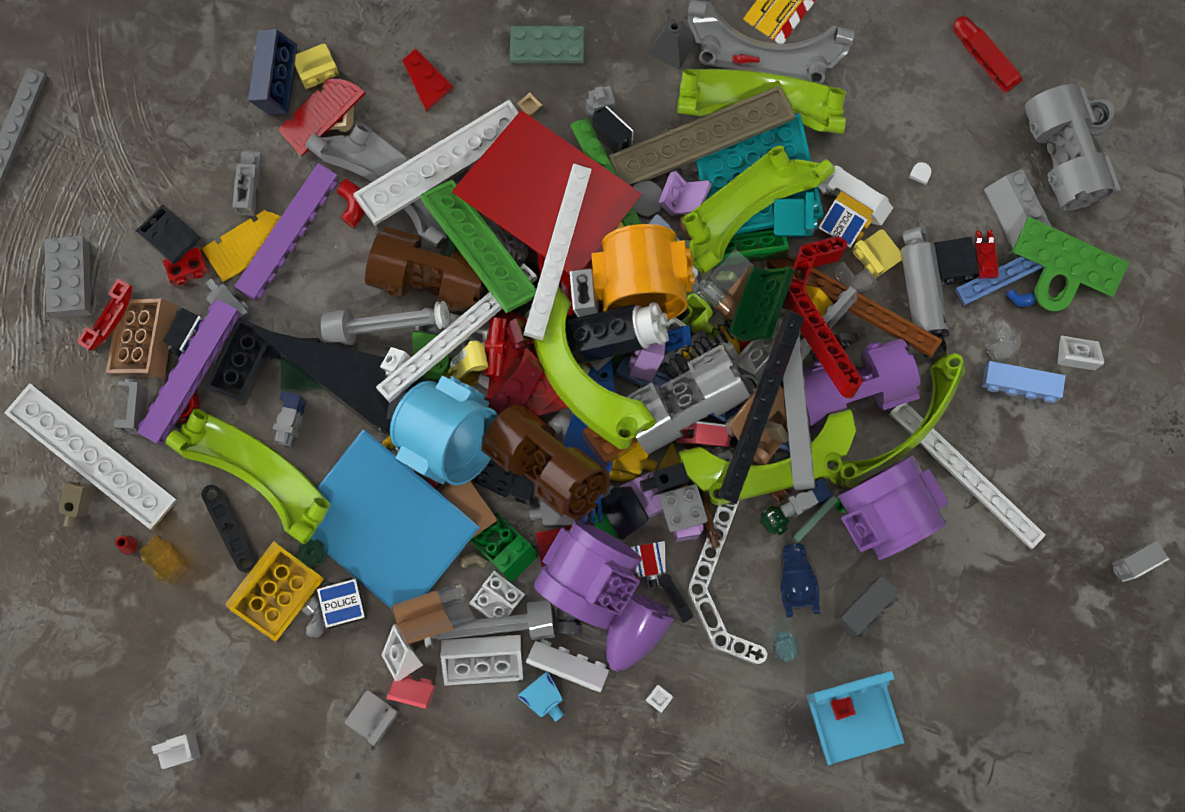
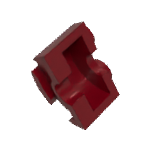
(515, 333)

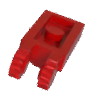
(986, 256)

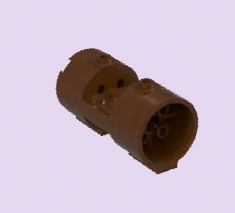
(399, 263)
(562, 475)

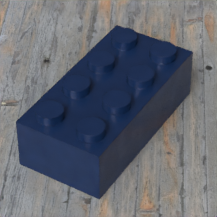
(272, 72)

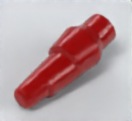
(743, 59)

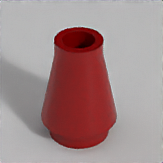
(129, 546)

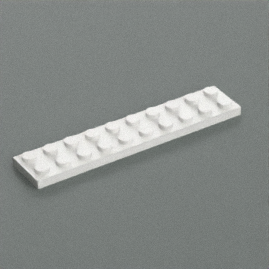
(434, 165)
(91, 456)

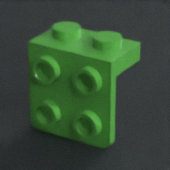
(420, 340)

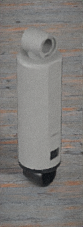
(924, 285)

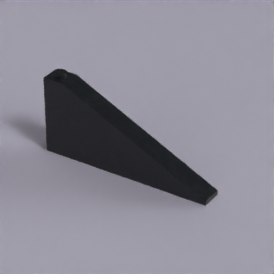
(341, 372)

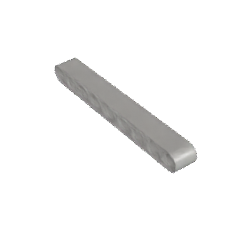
(798, 420)

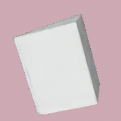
(1080, 353)
(400, 656)

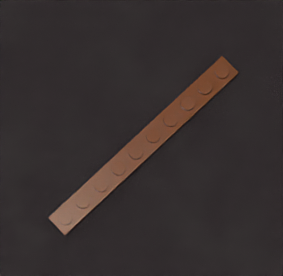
(867, 309)

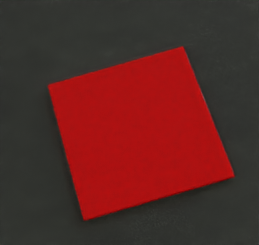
(524, 184)

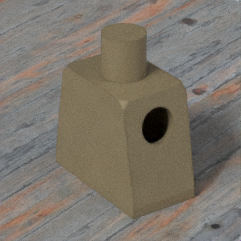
(75, 501)

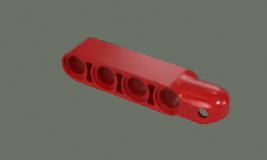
(987, 54)

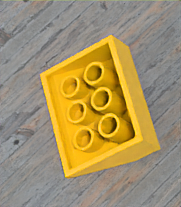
(274, 591)

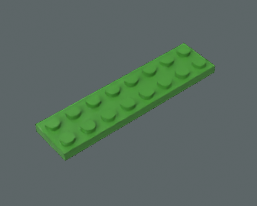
(479, 247)

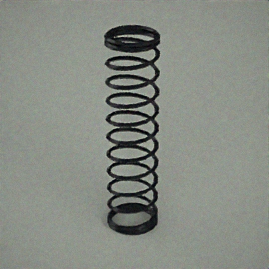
(665, 365)

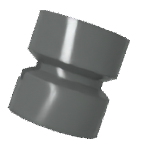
(568, 624)

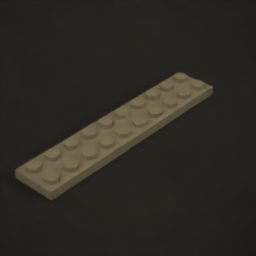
(702, 137)

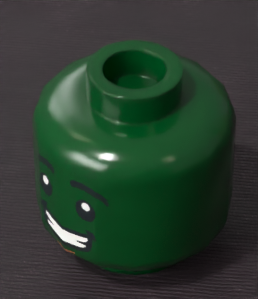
(774, 520)

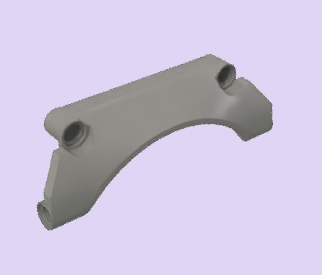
(789, 59)
(371, 158)

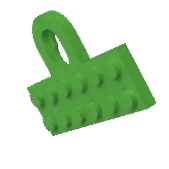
(1070, 258)

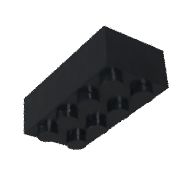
(239, 364)

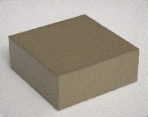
(776, 431)

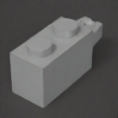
(599, 99)
(227, 296)

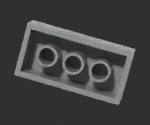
(67, 277)

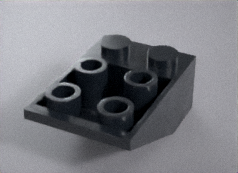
(168, 234)

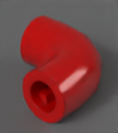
(354, 212)

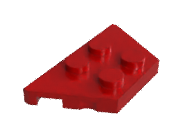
(543, 398)

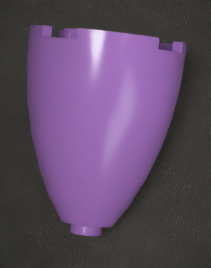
(636, 631)

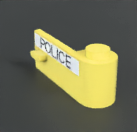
(470, 359)

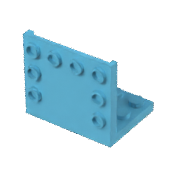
(868, 730)

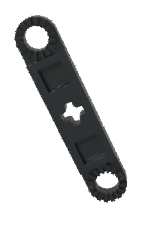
(234, 541)

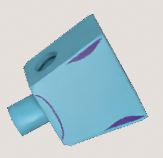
(543, 697)

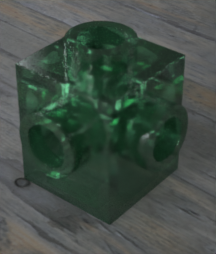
(311, 559)

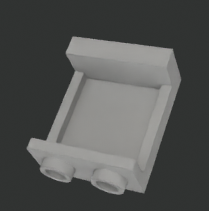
(136, 407)

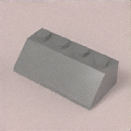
(1014, 202)

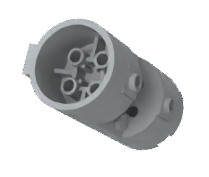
(1079, 172)
(708, 387)

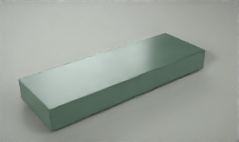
(814, 519)

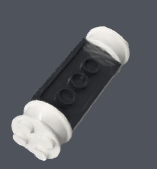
(615, 332)

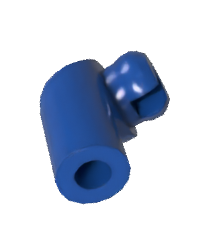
(1021, 300)

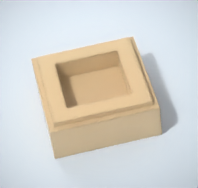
(529, 105)

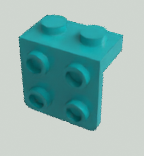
(795, 216)

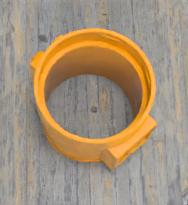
(643, 267)

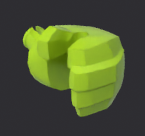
(699, 315)

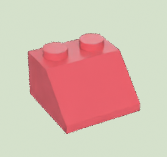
(412, 692)

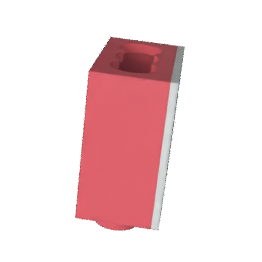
(705, 435)

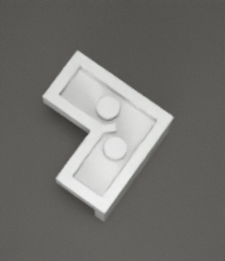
(177, 750)

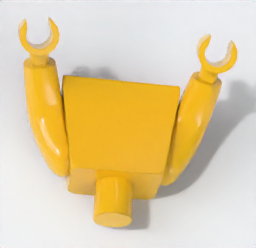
(631, 465)

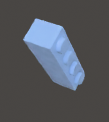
(1023, 381)

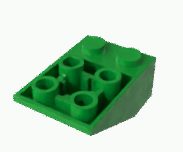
(505, 548)

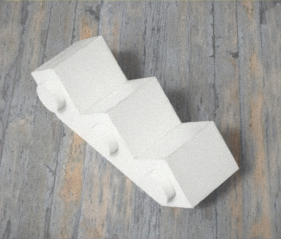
(858, 190)

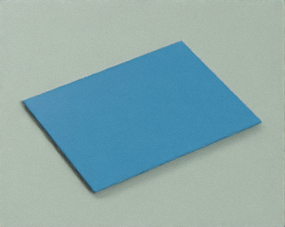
(389, 523)

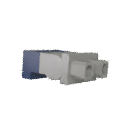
(290, 418)
(806, 501)

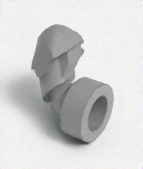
(316, 626)

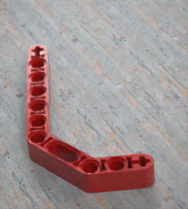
(814, 326)

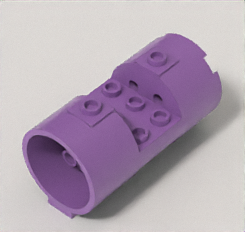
(886, 374)

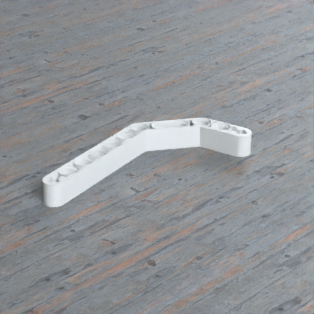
(702, 581)

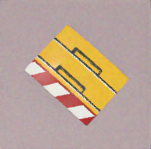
(777, 17)

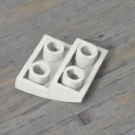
(496, 597)

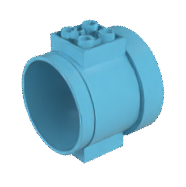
(442, 430)

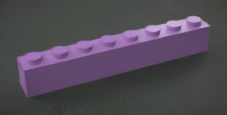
(286, 232)
(189, 372)

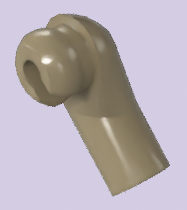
(473, 557)

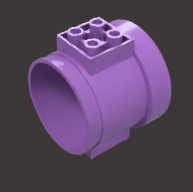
(894, 508)
(588, 574)

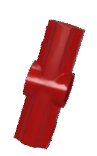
(496, 347)

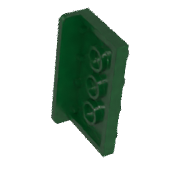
(761, 303)

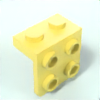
(315, 66)
(877, 253)

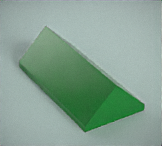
(758, 246)

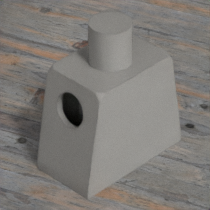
(549, 516)

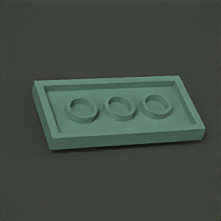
(546, 44)

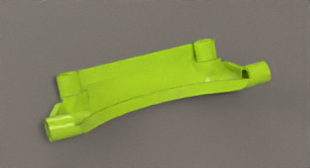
(754, 189)
(831, 444)

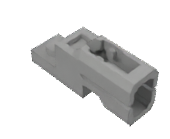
(246, 183)

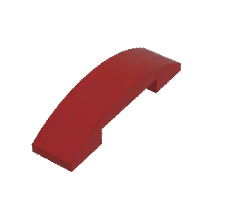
(109, 318)

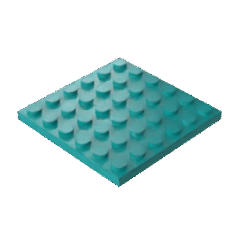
(730, 162)

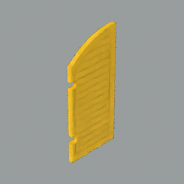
(240, 245)

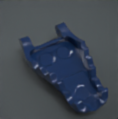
(798, 583)

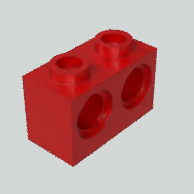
(187, 272)

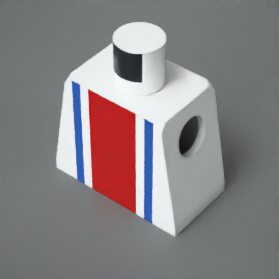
(652, 562)

